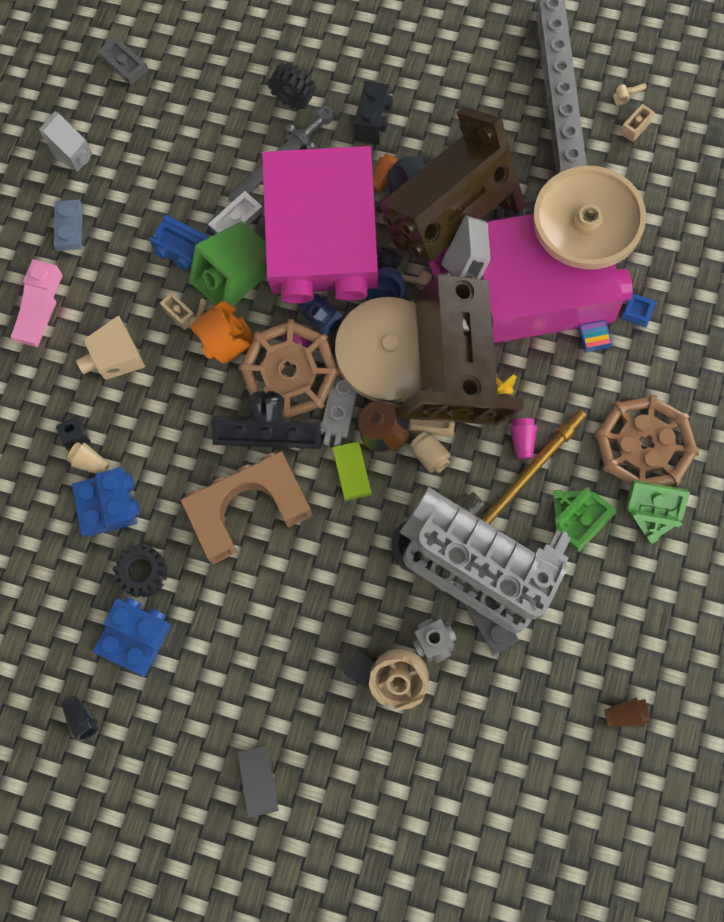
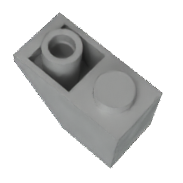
(469, 249)

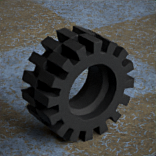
(292, 86)
(128, 559)

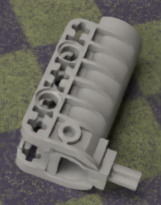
(484, 559)

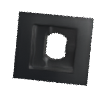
(79, 433)
(359, 669)

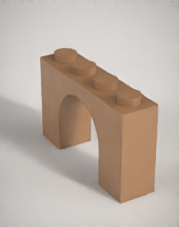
(208, 505)

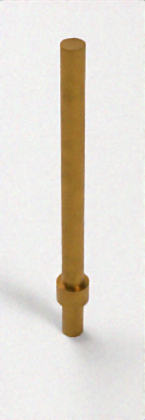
(563, 434)

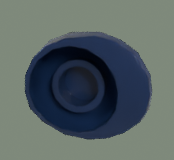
(389, 285)

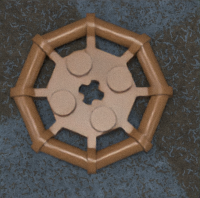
(296, 355)
(645, 427)

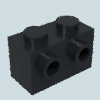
(372, 112)

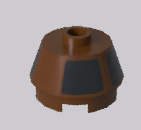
(381, 428)

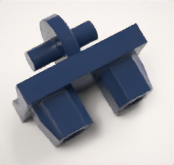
(321, 314)

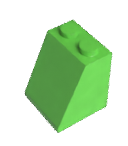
(229, 264)

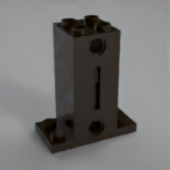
(461, 181)
(457, 356)

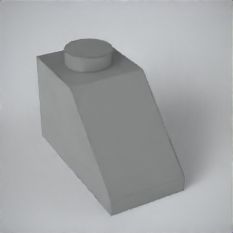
(65, 142)

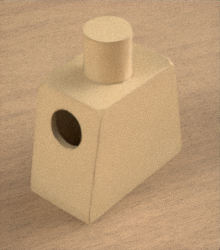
(111, 351)

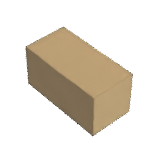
(637, 123)
(177, 310)

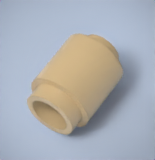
(430, 452)

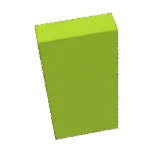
(352, 471)

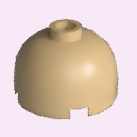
(399, 679)

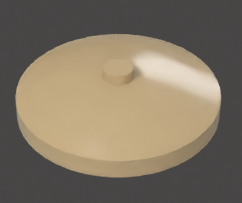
(589, 217)
(380, 349)

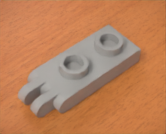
(338, 412)

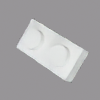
(243, 209)

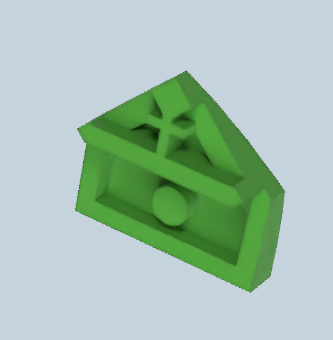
(656, 507)
(581, 515)

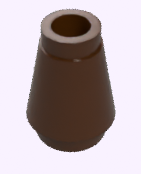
(628, 714)

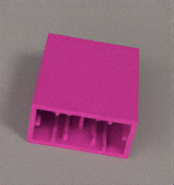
(320, 223)
(541, 295)

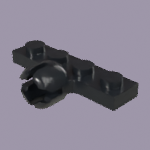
(266, 426)

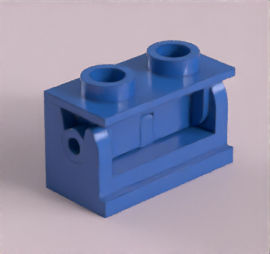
(176, 242)

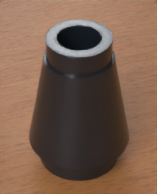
(79, 720)

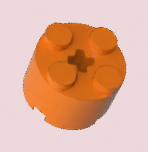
(222, 333)

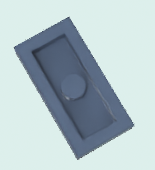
(68, 225)

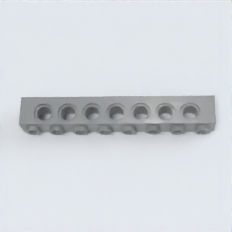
(560, 85)

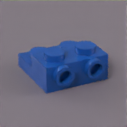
(105, 502)
(132, 636)

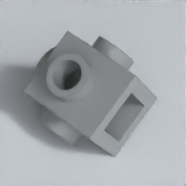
(438, 651)

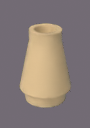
(85, 458)

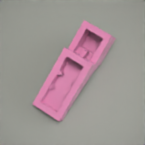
(37, 302)

